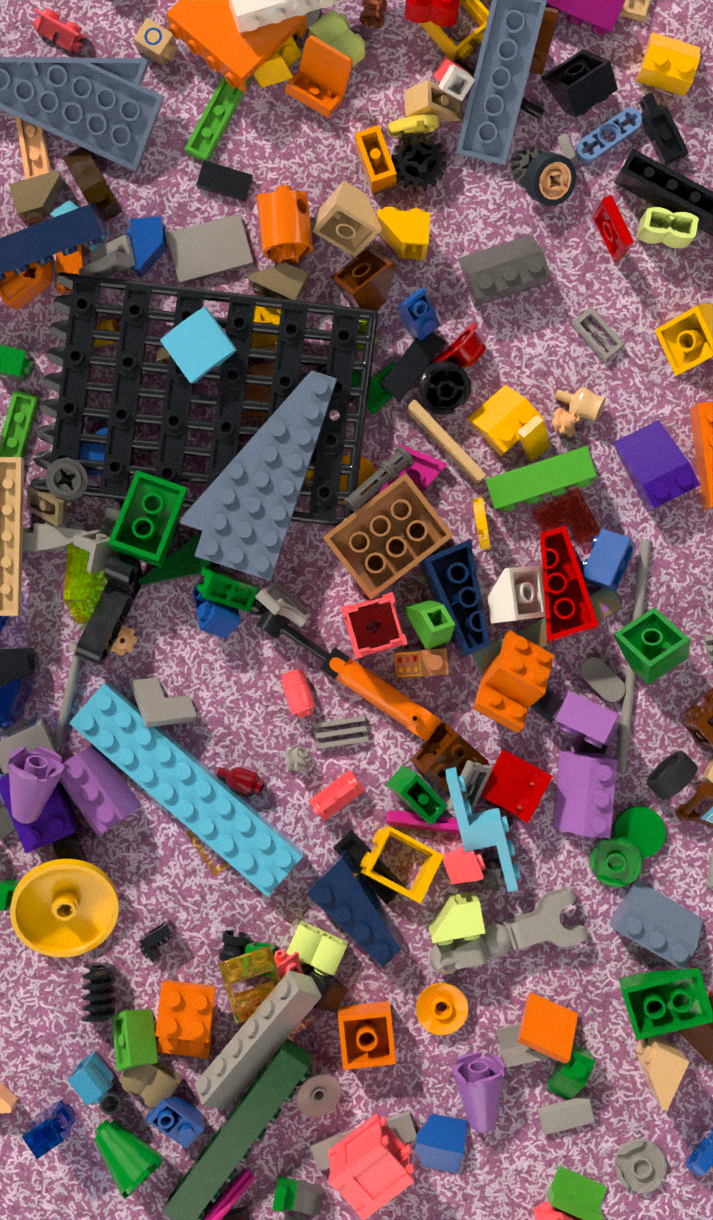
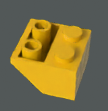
(405, 231)

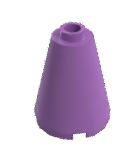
(32, 781)
(480, 1088)

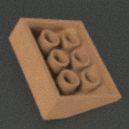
(388, 536)

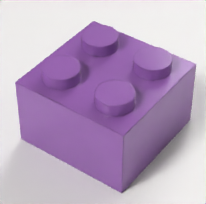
(590, 719)

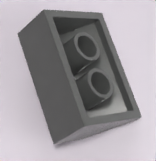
(504, 270)

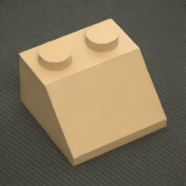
(347, 220)
(662, 1067)

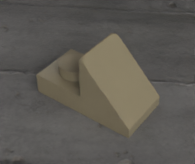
(47, 506)

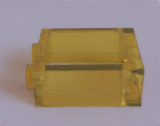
(237, 970)

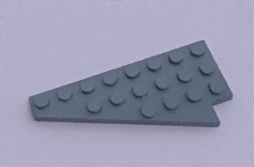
(85, 102)
(255, 496)

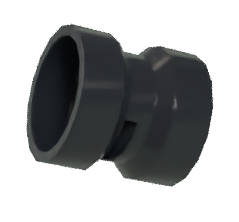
(232, 945)

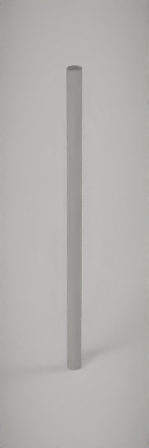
(630, 677)

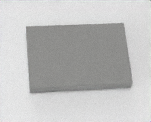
(209, 249)

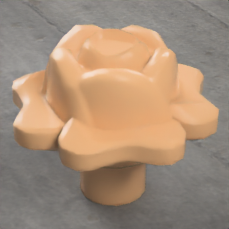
(564, 422)
(124, 641)

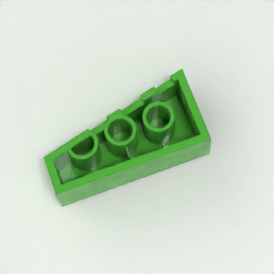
(541, 479)

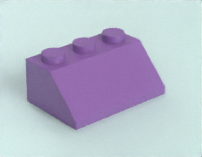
(97, 789)
(585, 793)

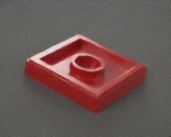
(613, 228)

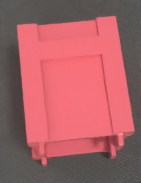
(382, 611)
(370, 1166)

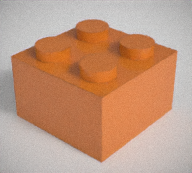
(366, 1035)

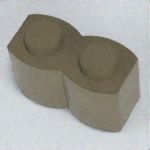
(151, 1082)

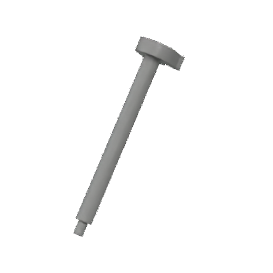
(68, 697)

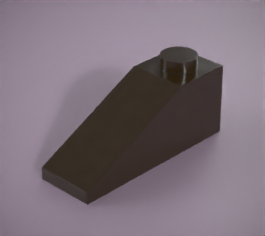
(92, 183)

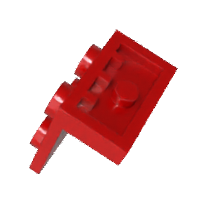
(516, 785)

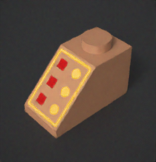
(421, 663)

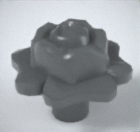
(492, 876)

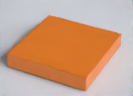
(548, 1028)

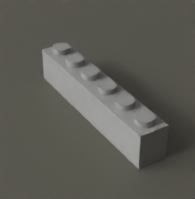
(257, 1040)

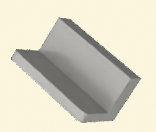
(110, 258)
(97, 544)
(514, 1052)

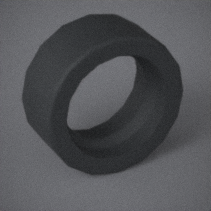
(672, 775)

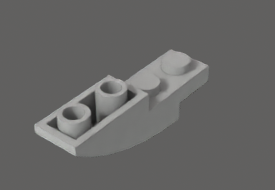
(49, 537)

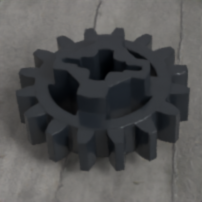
(427, 154)

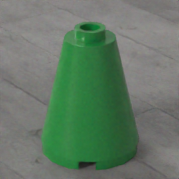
(126, 1156)

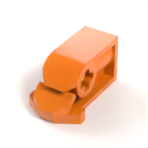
(23, 287)

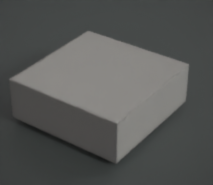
(567, 148)

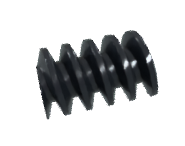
(100, 992)

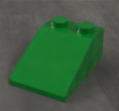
(148, 519)
(665, 1001)

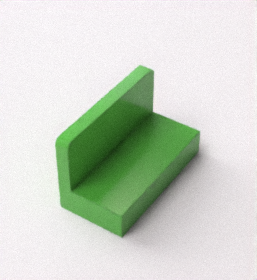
(134, 1039)
(576, 1194)

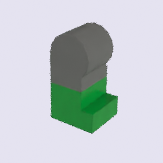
(298, 1196)

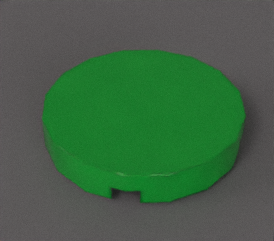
(642, 827)
(616, 861)

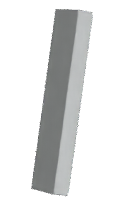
(400, 1124)

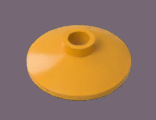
(442, 1020)

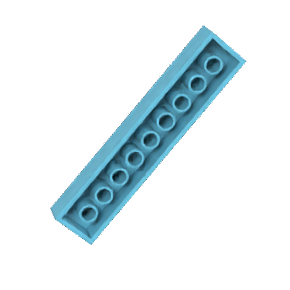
(187, 789)

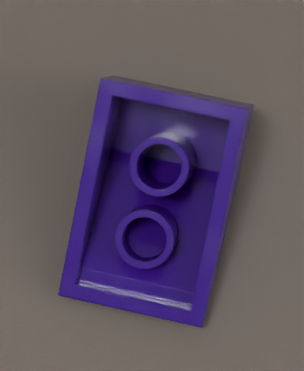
(655, 465)

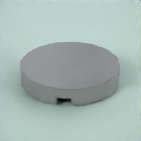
(636, 1158)

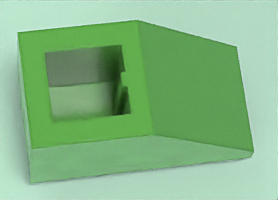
(430, 622)

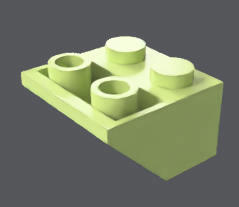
(457, 919)

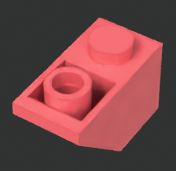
(463, 865)

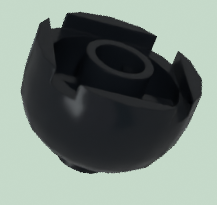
(444, 387)

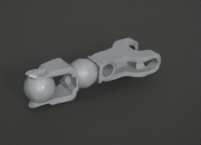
(515, 933)

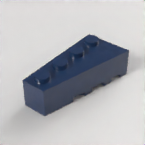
(355, 908)

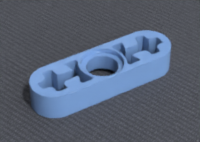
(610, 125)

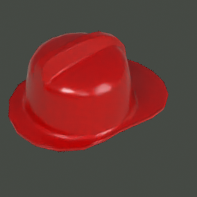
(465, 349)

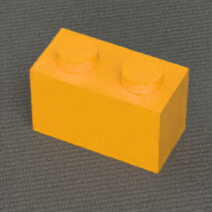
(375, 159)

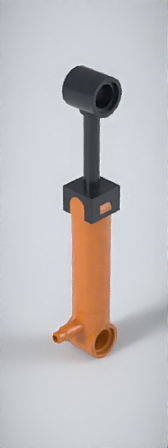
(358, 679)

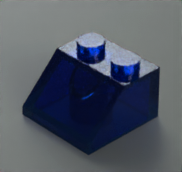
(14, 700)

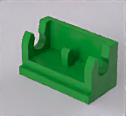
(227, 589)

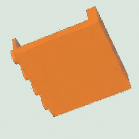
(213, 34)

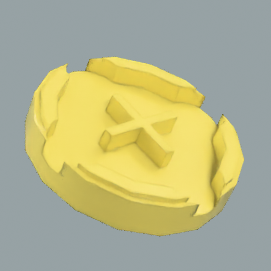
(413, 124)

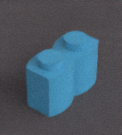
(91, 1079)

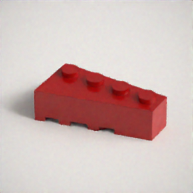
(565, 593)

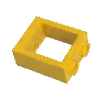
(465, 48)
(424, 875)

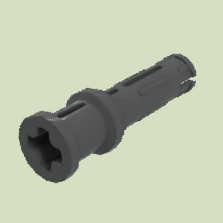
(386, 469)

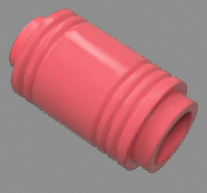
(298, 693)

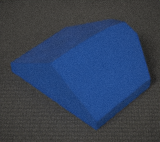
(441, 1143)

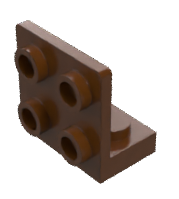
(697, 718)
(445, 751)

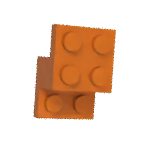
(513, 681)
(186, 1018)

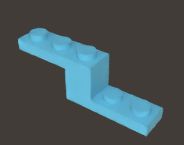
(483, 828)

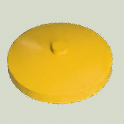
(64, 908)

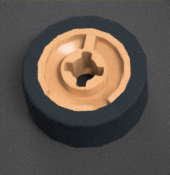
(538, 180)

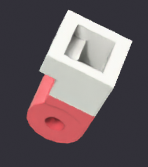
(451, 77)

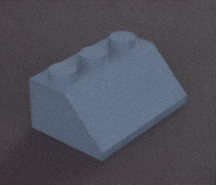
(658, 924)

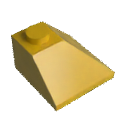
(688, 338)

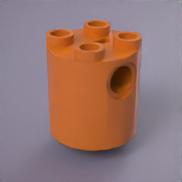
(284, 225)

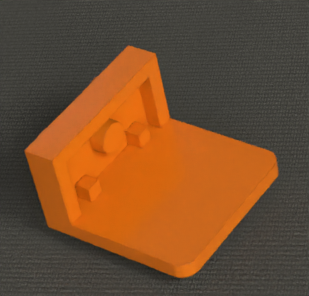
(320, 77)

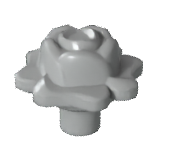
(298, 759)

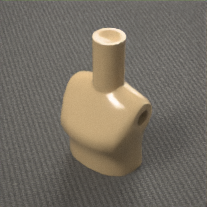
(583, 402)

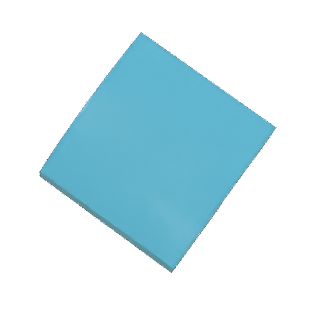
(198, 345)

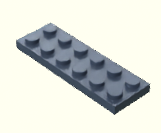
(500, 79)

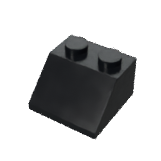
(581, 82)

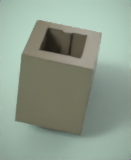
(280, 281)

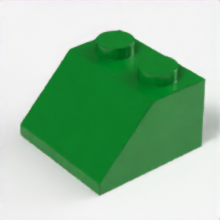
(652, 645)

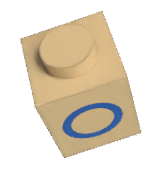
(155, 42)

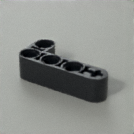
(110, 610)

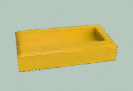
(534, 438)

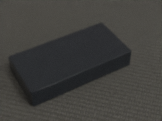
(224, 181)

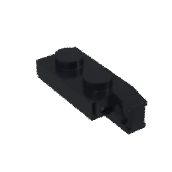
(662, 131)

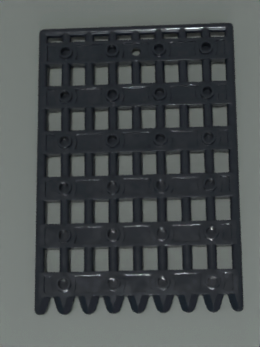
(74, 383)

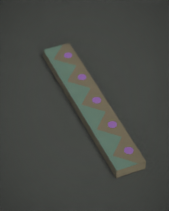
(603, 602)

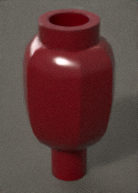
(242, 781)

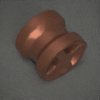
(373, 13)

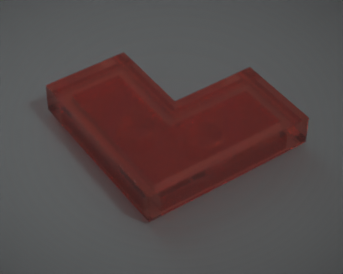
(570, 510)

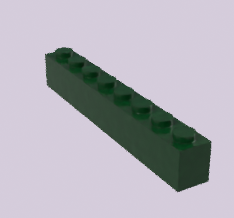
(238, 1132)

